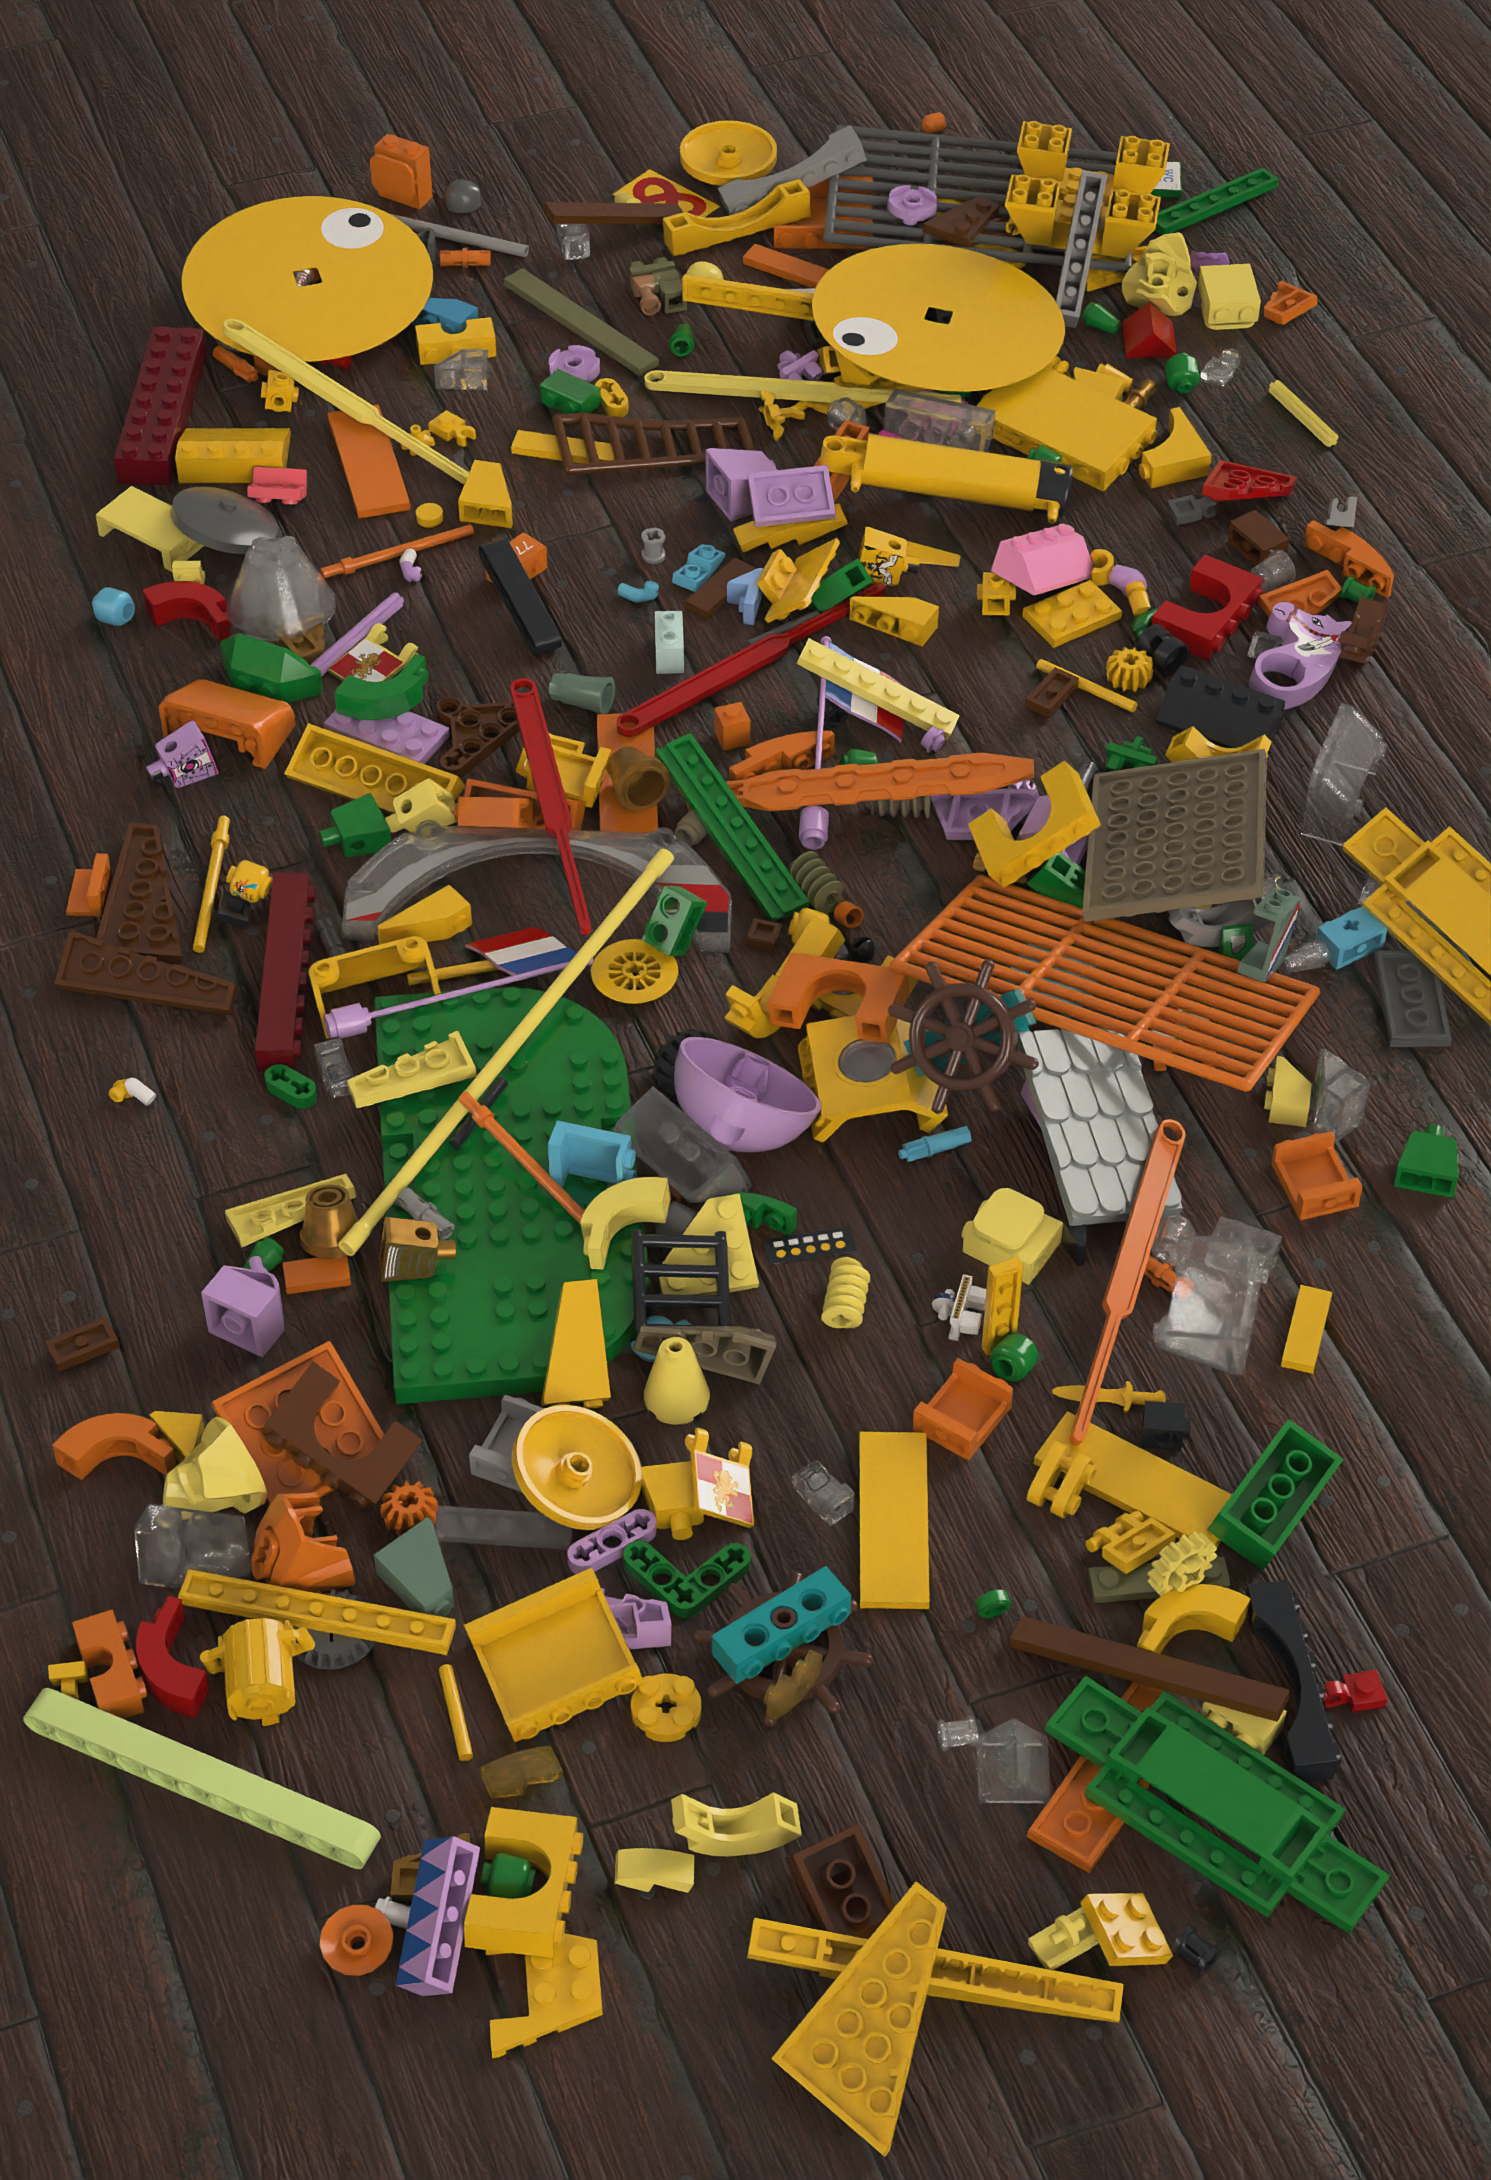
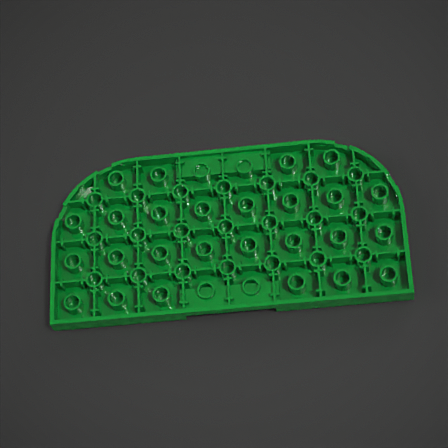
(492, 1311)

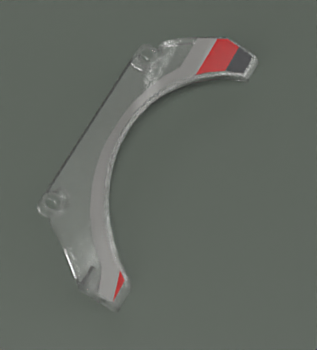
(418, 860)

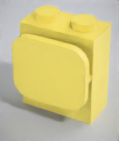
(1228, 296)
(1012, 1227)

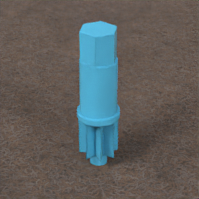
(935, 1144)

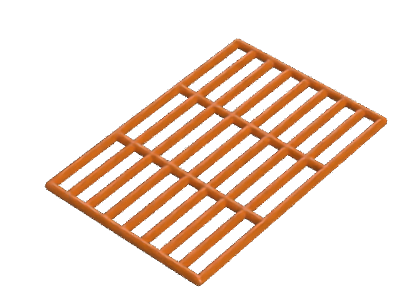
(1152, 1009)

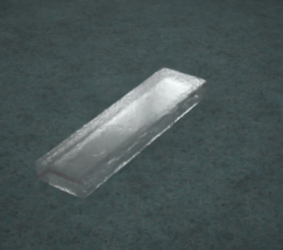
(501, 1528)

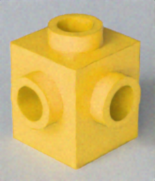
(279, 391)
(995, 594)

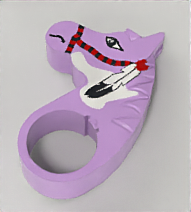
(1306, 655)

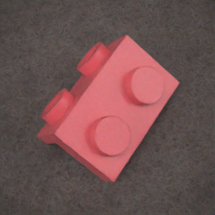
(278, 483)

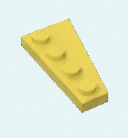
(429, 1069)
(277, 1212)

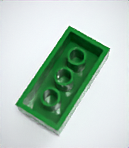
(1275, 1494)

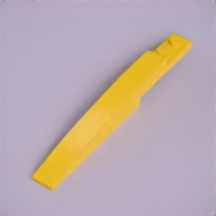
(953, 1973)

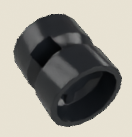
(1165, 650)

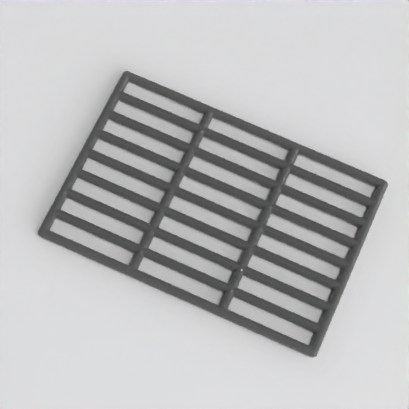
(932, 179)

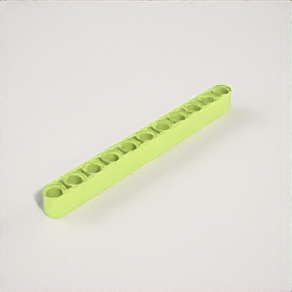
(202, 1778)

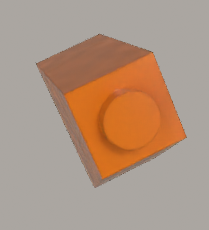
(494, 812)

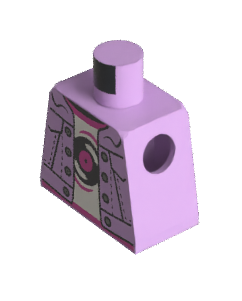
(183, 757)

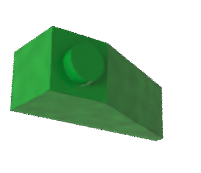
(1059, 880)

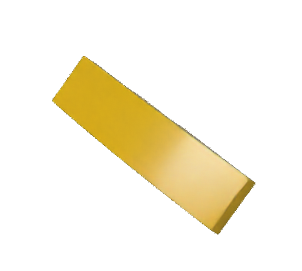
(776, 535)

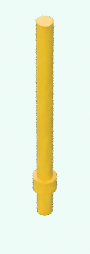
(219, 843)

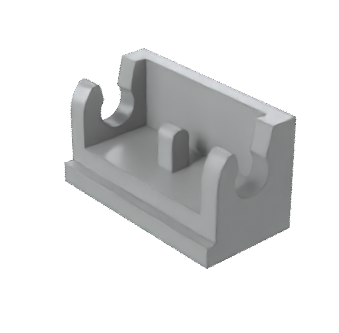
(1339, 516)

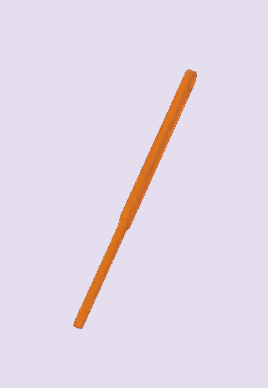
(1131, 1261)

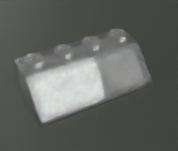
(939, 421)

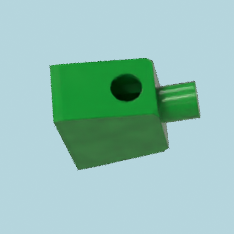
(357, 828)
(1429, 1163)

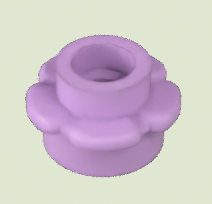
(933, 739)

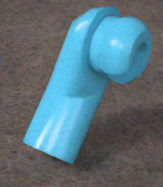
(639, 595)

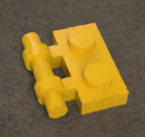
(1131, 1541)

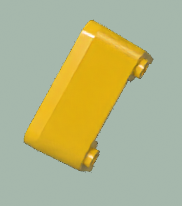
(370, 965)

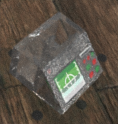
(1338, 1095)

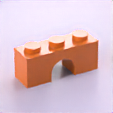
(101, 1643)

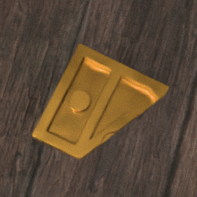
(308, 646)

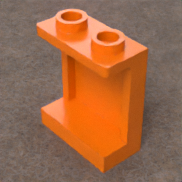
(1314, 1176)
(964, 1409)

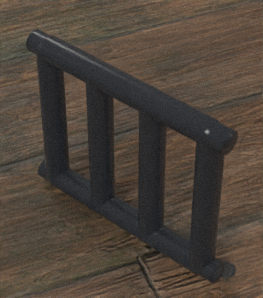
(641, 1270)

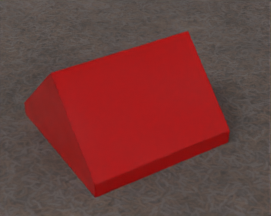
(1148, 334)

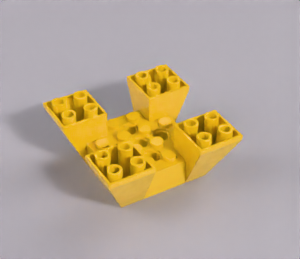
(1046, 195)

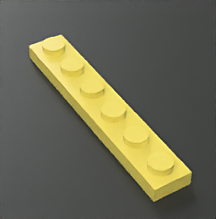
(876, 688)

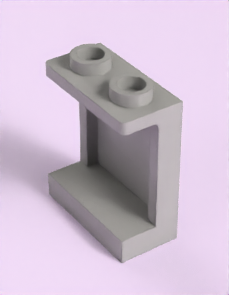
(494, 1458)

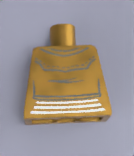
(411, 1249)

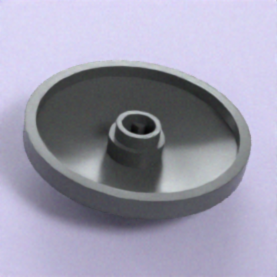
(221, 519)

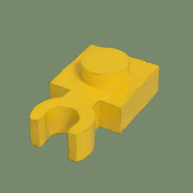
(451, 426)

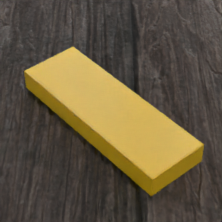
(1306, 1329)

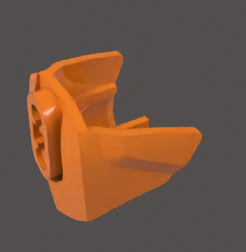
(290, 1557)

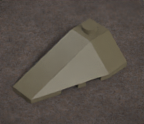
(719, 1349)

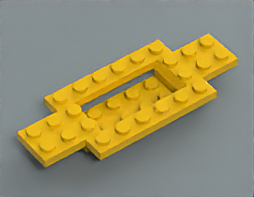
(1443, 882)

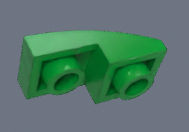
(771, 1211)

